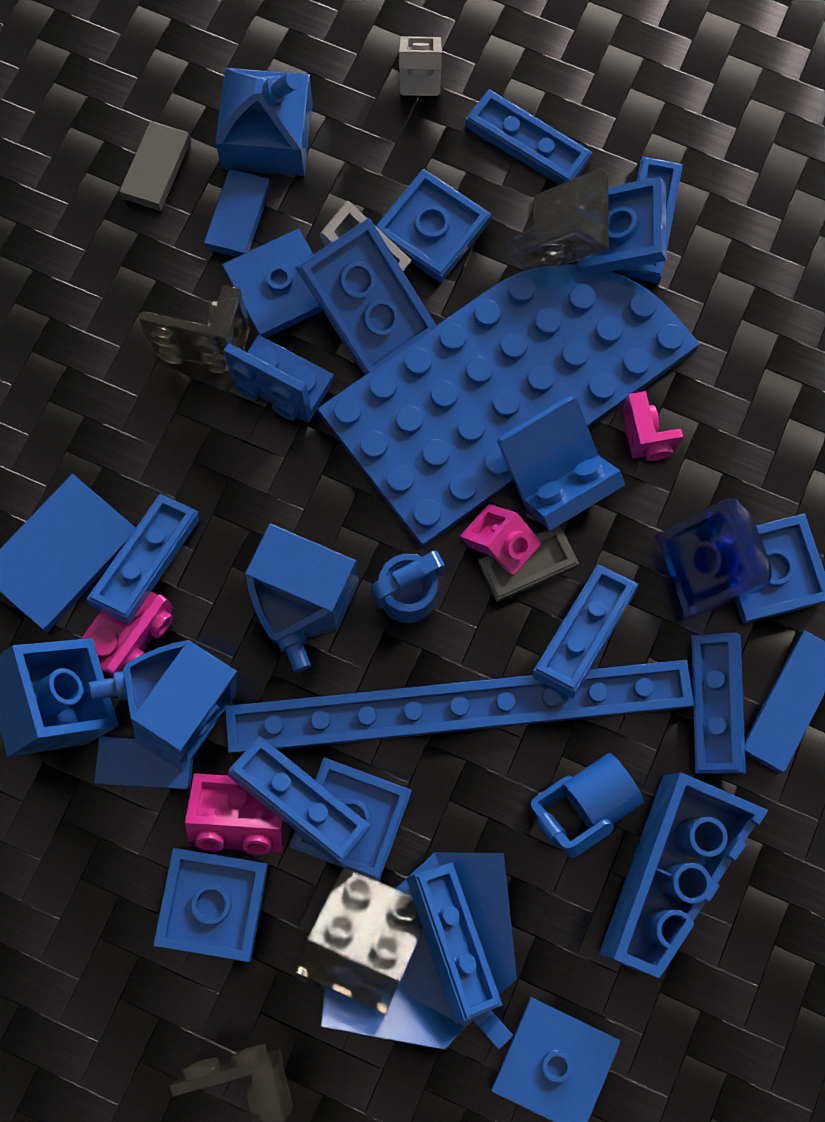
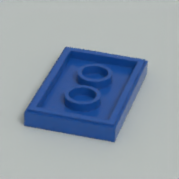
(366, 296)
(61, 552)

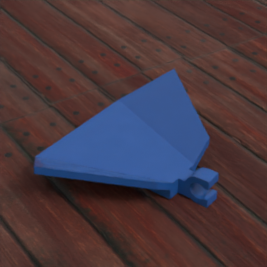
(419, 1006)

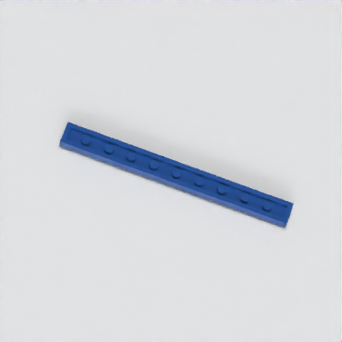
(456, 707)

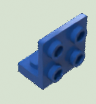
(279, 378)
(557, 464)

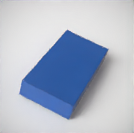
(237, 213)
(131, 765)

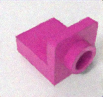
(641, 426)
(502, 536)

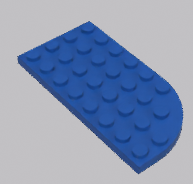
(434, 412)

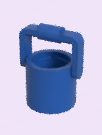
(408, 586)
(599, 796)

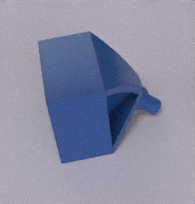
(264, 121)
(299, 590)
(49, 697)
(172, 698)

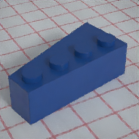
(675, 870)

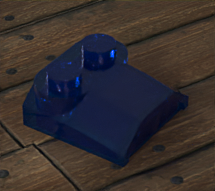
(715, 557)

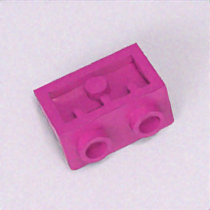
(121, 643)
(230, 818)

